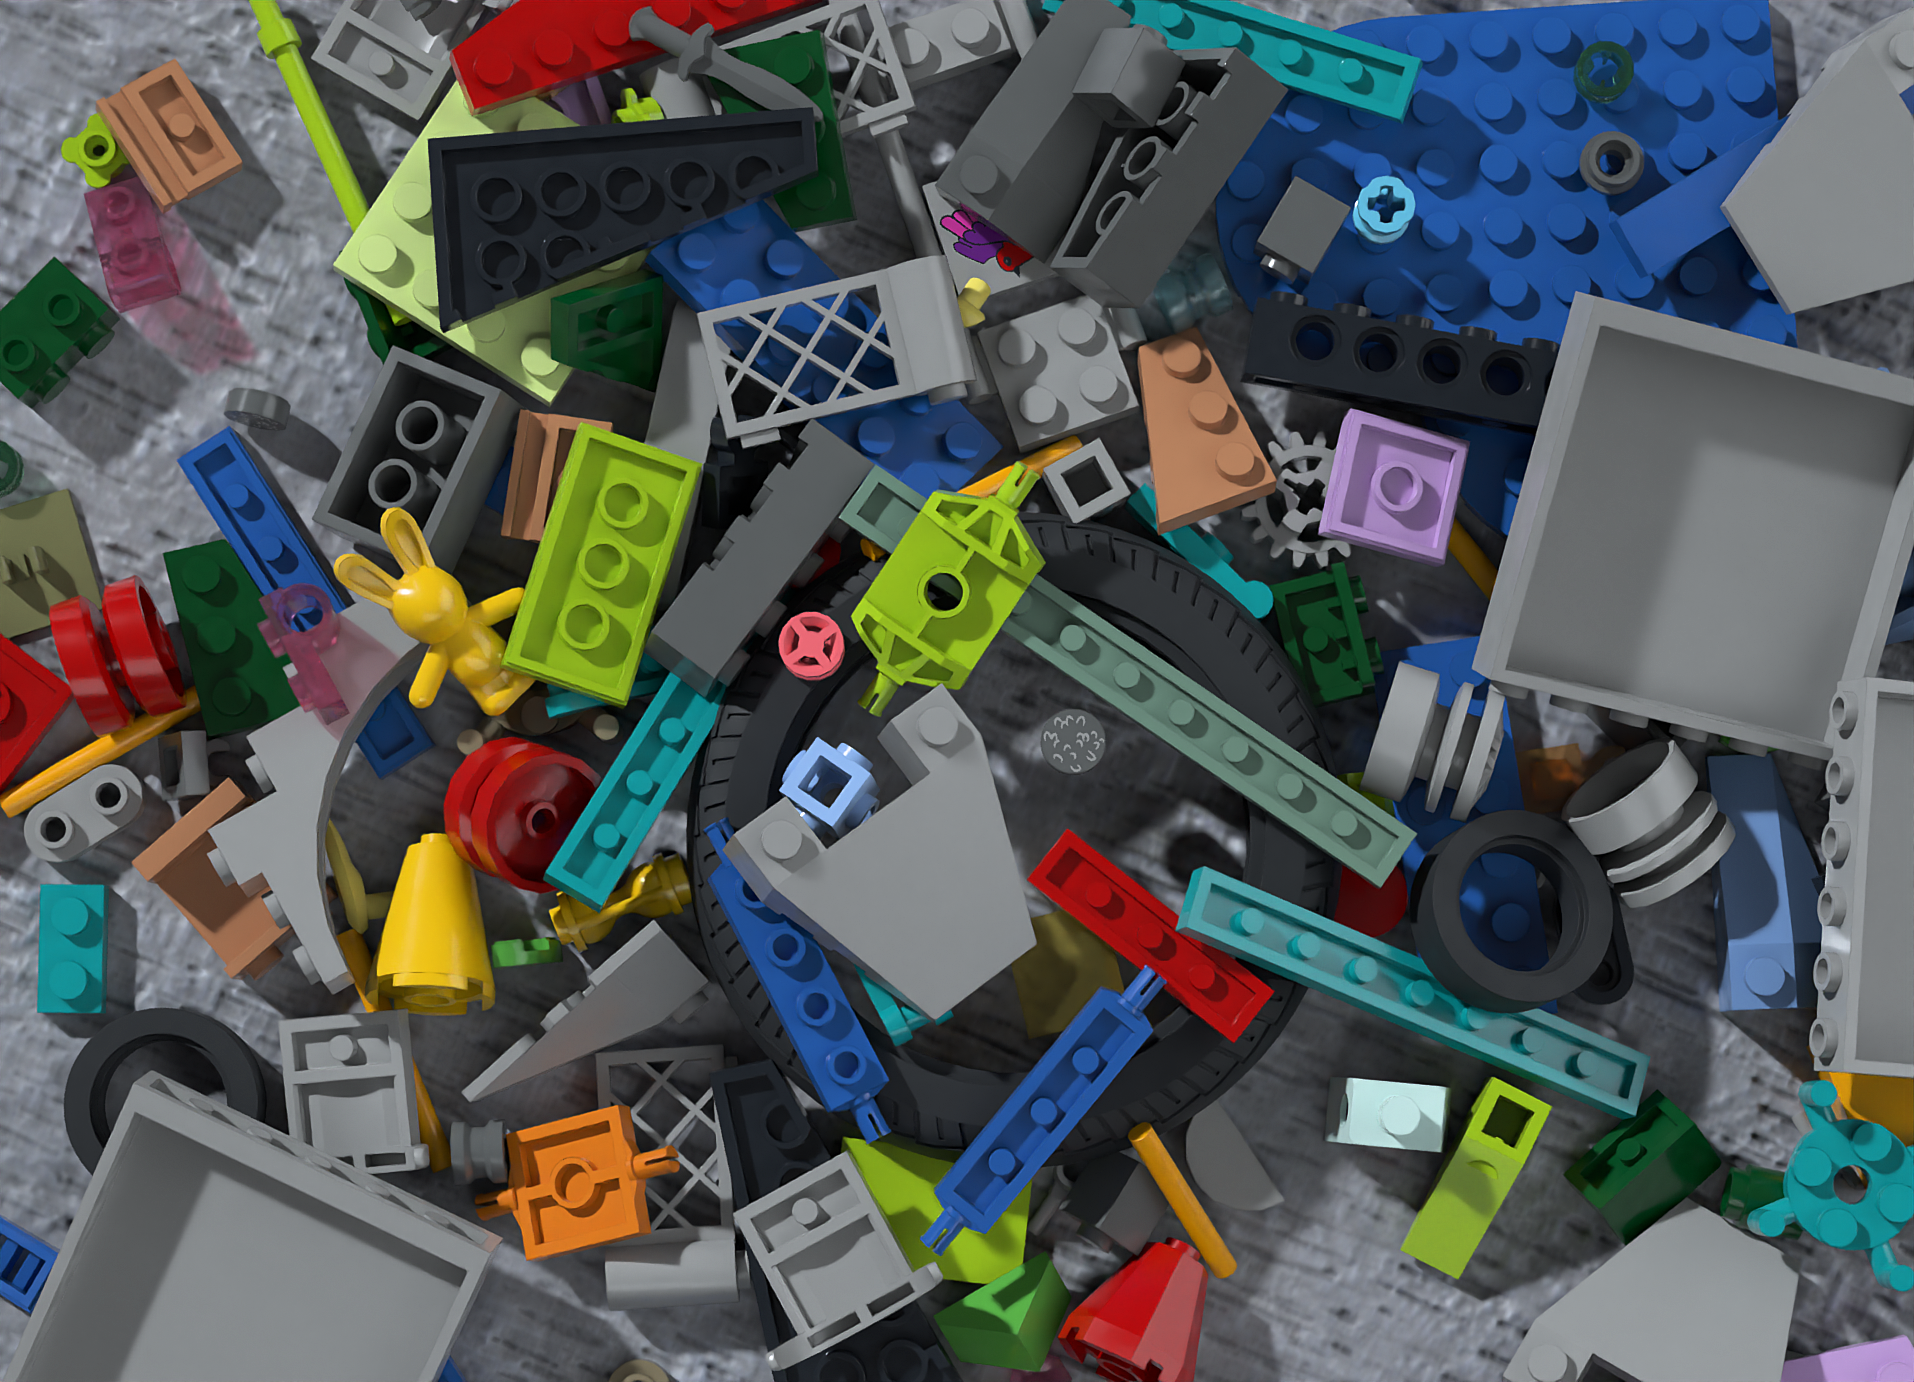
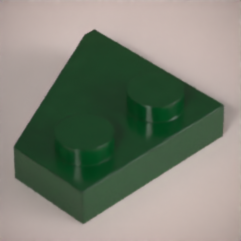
(612, 329)

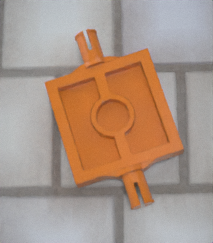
(577, 1183)

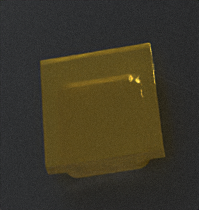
(1061, 973)

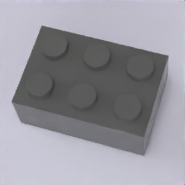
(423, 446)

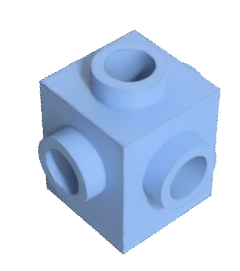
(825, 768)

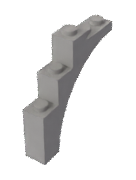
(301, 757)

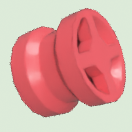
(813, 631)

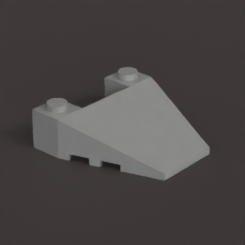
(1834, 190)
(918, 889)
(1671, 1307)

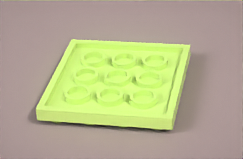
(397, 264)

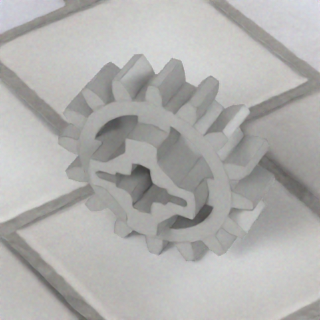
(1294, 523)

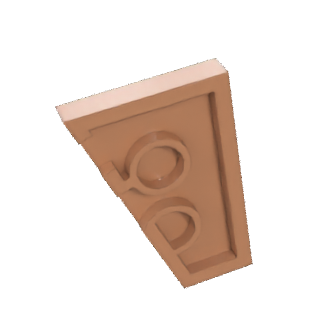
(1196, 434)

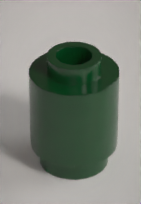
(1750, 1190)

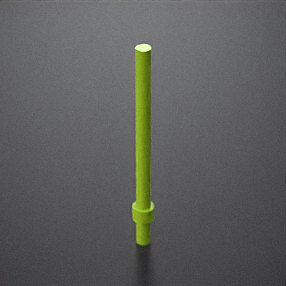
(281, 43)

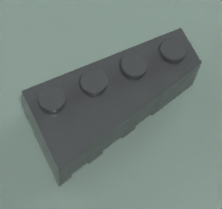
(1165, 177)
(760, 562)

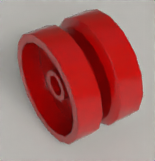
(117, 656)
(516, 808)

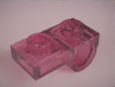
(131, 245)
(312, 683)

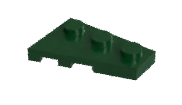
(805, 65)
(229, 659)

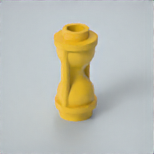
(650, 891)

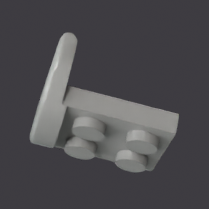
(394, 56)
(354, 1089)
(830, 1257)

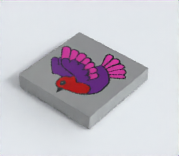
(981, 252)

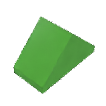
(1010, 1318)

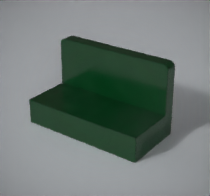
(1643, 1167)

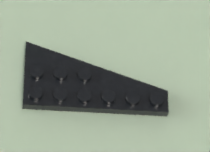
(567, 200)
(766, 1147)

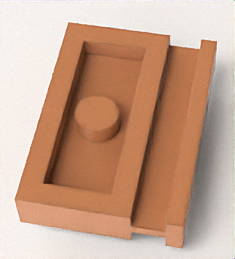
(169, 135)
(536, 471)

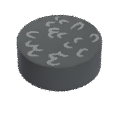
(257, 409)
(1073, 742)

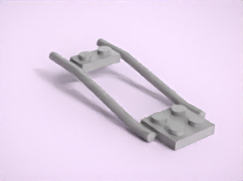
(1051, 367)

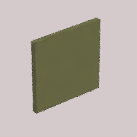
(41, 562)

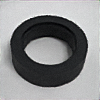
(1568, 868)
(109, 1047)

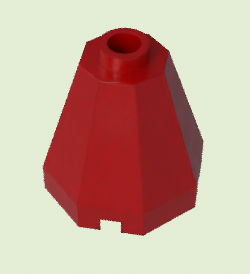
(1143, 1317)

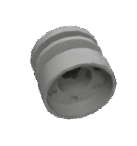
(1434, 742)
(1649, 822)

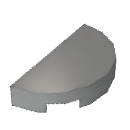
(1225, 1164)

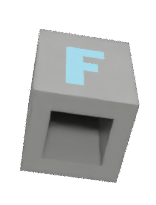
(1086, 484)

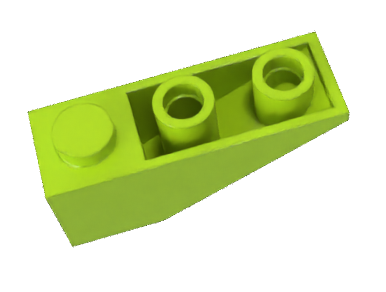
(1475, 1176)

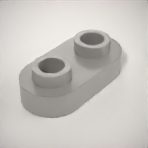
(84, 815)

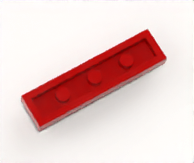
(1145, 933)

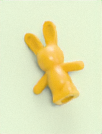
(435, 611)

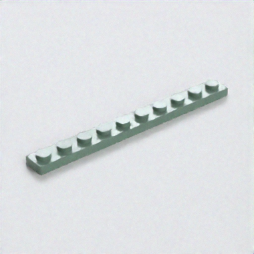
(1165, 703)

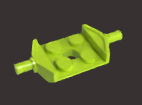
(991, 558)

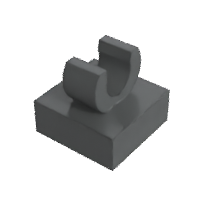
(186, 765)

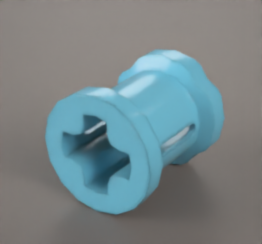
(1398, 199)

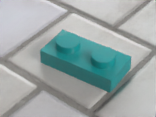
(73, 948)

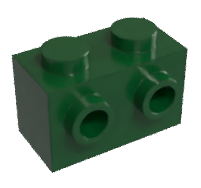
(48, 332)

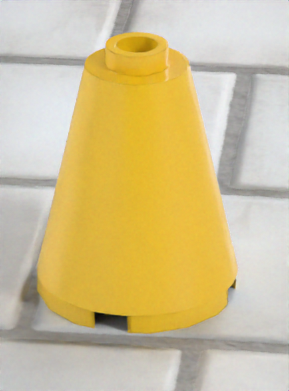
(433, 936)

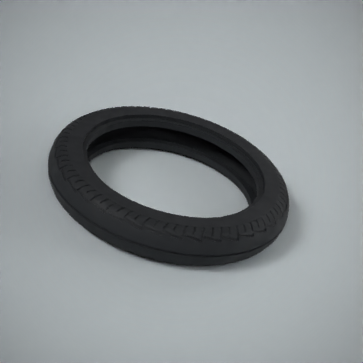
(1170, 612)

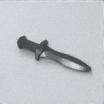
(703, 56)

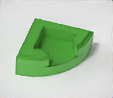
(526, 953)

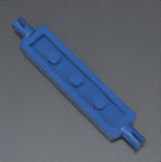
(803, 996)
(1043, 1110)

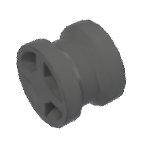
(479, 1152)

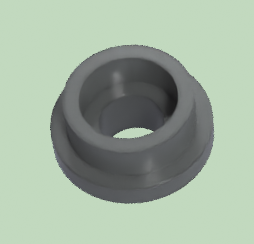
(1624, 149)

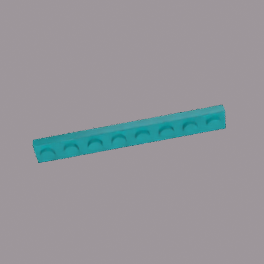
(1406, 993)

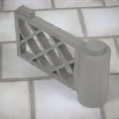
(699, 97)
(921, 330)
(676, 1263)

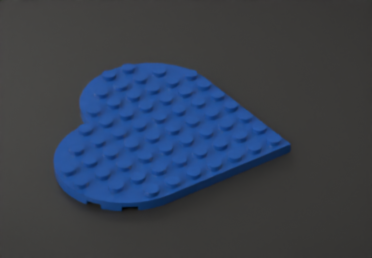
(1500, 193)

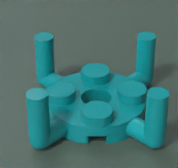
(1812, 1199)

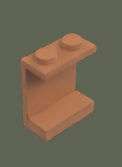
(228, 920)

